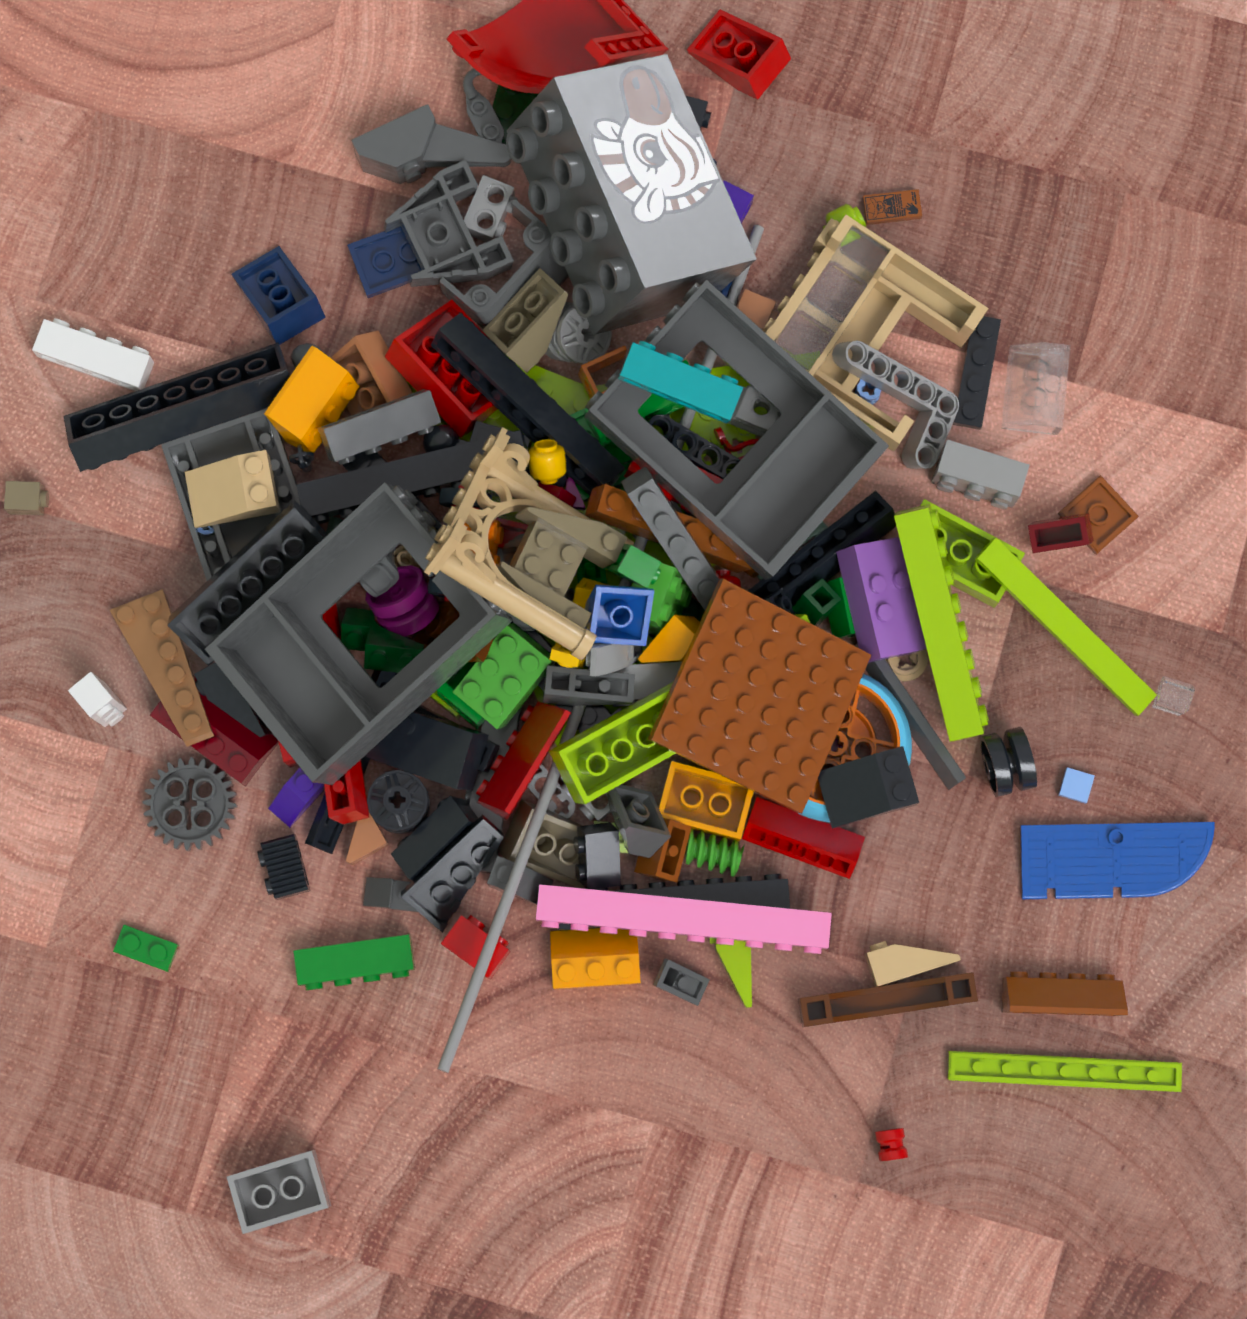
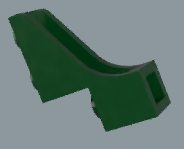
(382, 647)

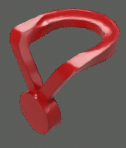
(721, 439)

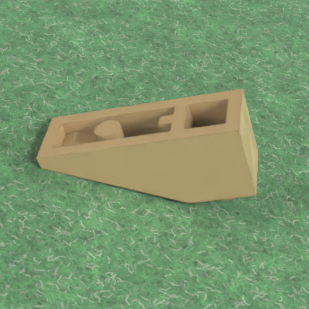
(901, 961)

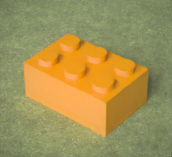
(705, 801)

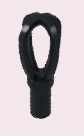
(305, 459)

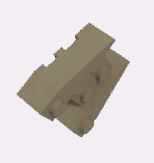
(553, 553)

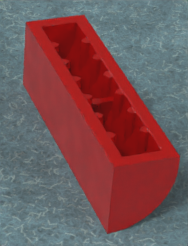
(803, 838)

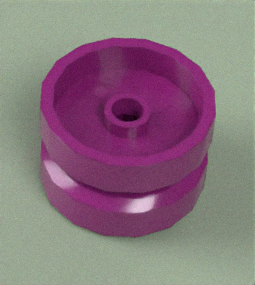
(406, 604)

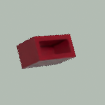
(1060, 533)

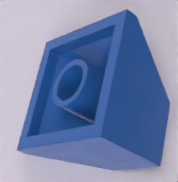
(620, 614)

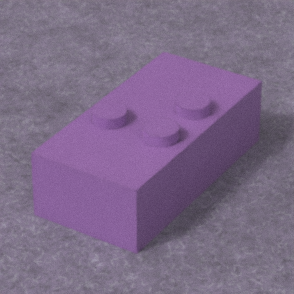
(881, 599)

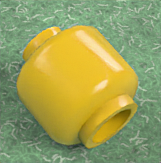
(547, 461)

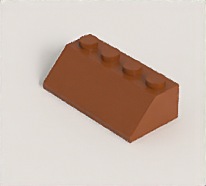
(1063, 996)

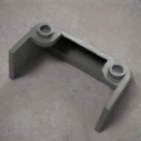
(481, 301)

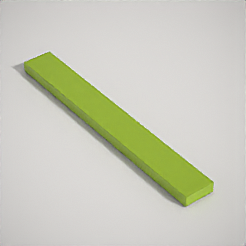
(1065, 626)
(1064, 1071)

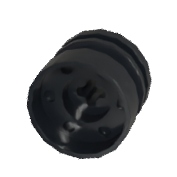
(410, 814)

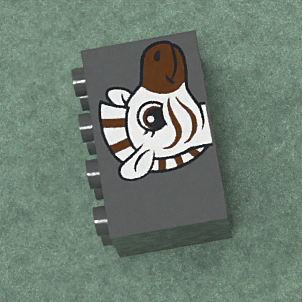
(627, 191)

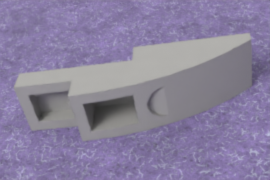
(611, 657)

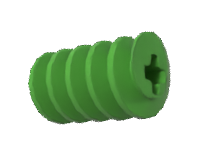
(713, 852)

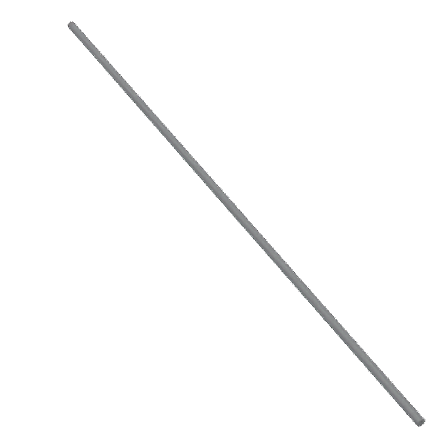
(553, 775)

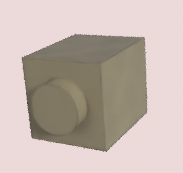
(25, 498)

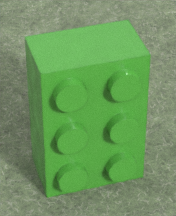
(669, 598)
(505, 677)

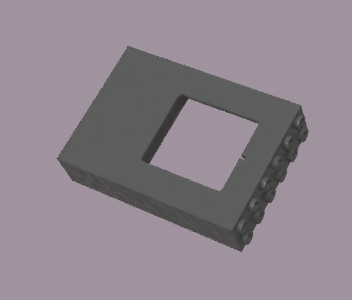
(791, 471)
(303, 674)

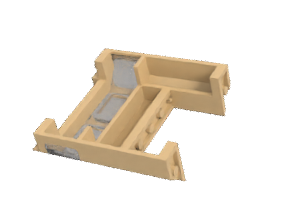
(859, 293)

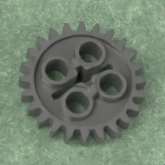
(163, 804)

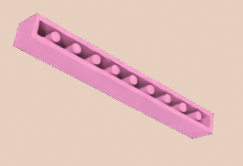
(683, 917)

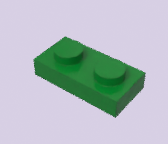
(146, 948)

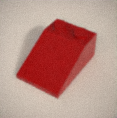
(740, 53)

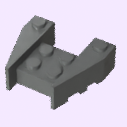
(441, 236)

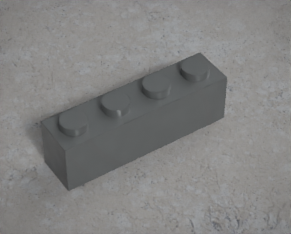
(379, 425)

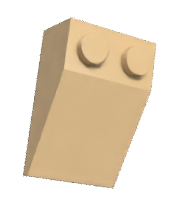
(232, 489)

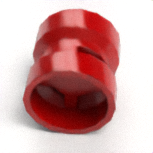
(891, 1144)

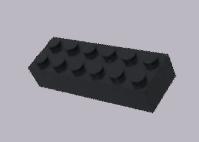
(245, 578)

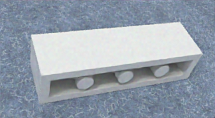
(93, 355)

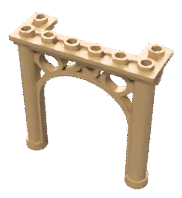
(452, 554)

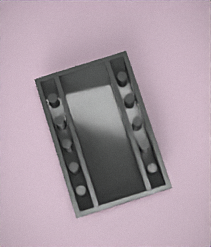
(218, 443)

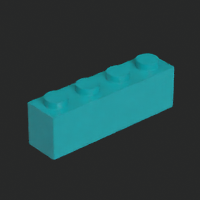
(680, 382)

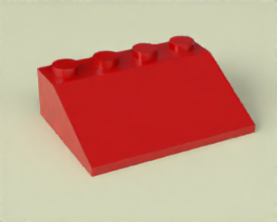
(426, 369)
(523, 758)

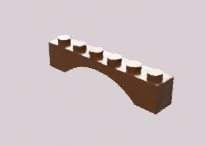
(887, 999)

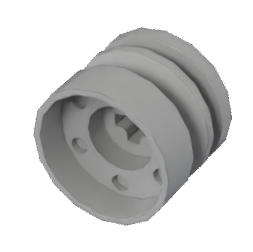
(575, 340)

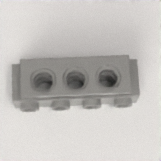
(745, 416)

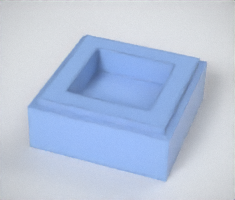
(1076, 785)

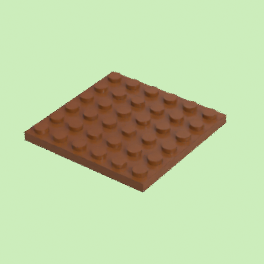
(760, 696)

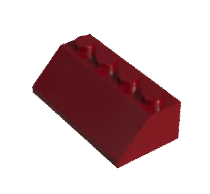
(232, 746)

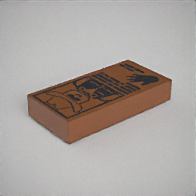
(892, 207)

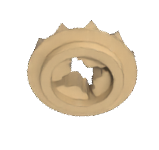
(909, 672)

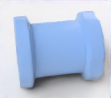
(872, 399)

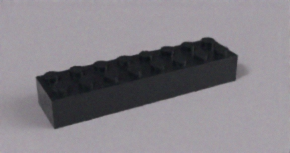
(176, 407)

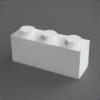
(98, 700)

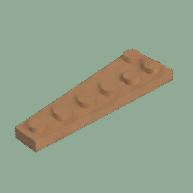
(164, 663)

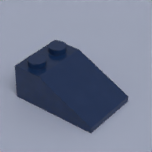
(279, 295)

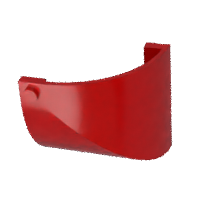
(555, 40)

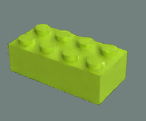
(963, 545)

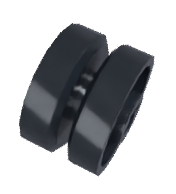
(1008, 761)

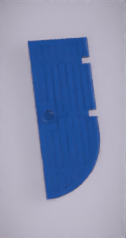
(1097, 857)

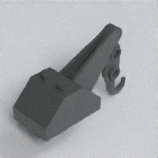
(415, 142)

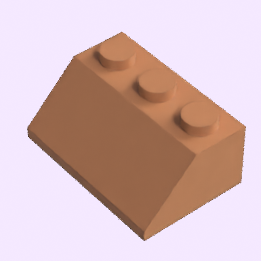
(374, 374)

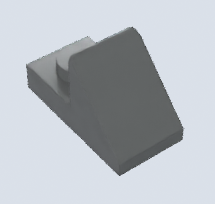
(386, 894)
(681, 982)

